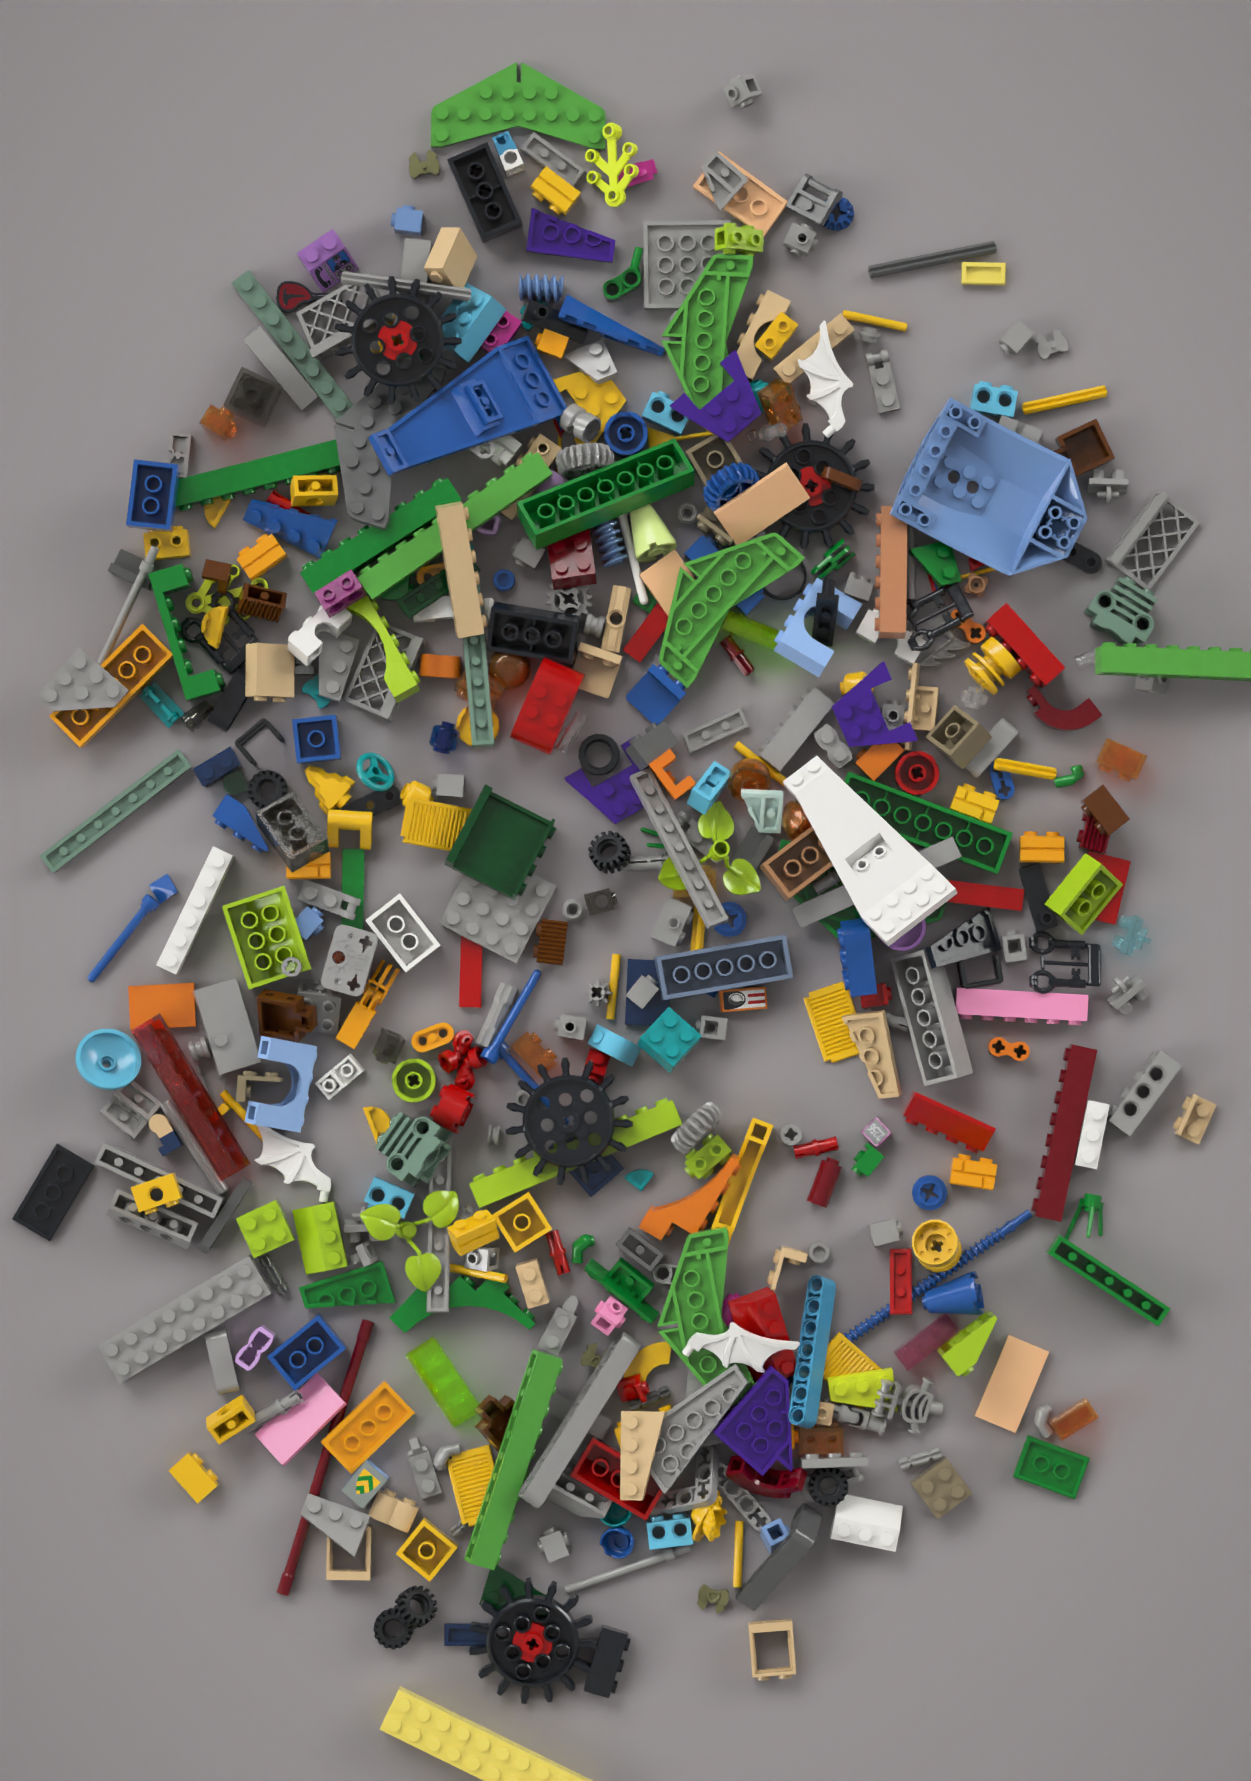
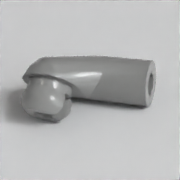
(443, 1455)

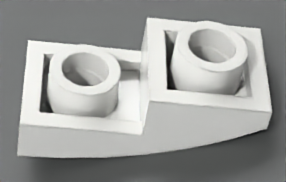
(438, 610)
(339, 1076)

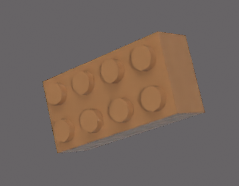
(797, 864)

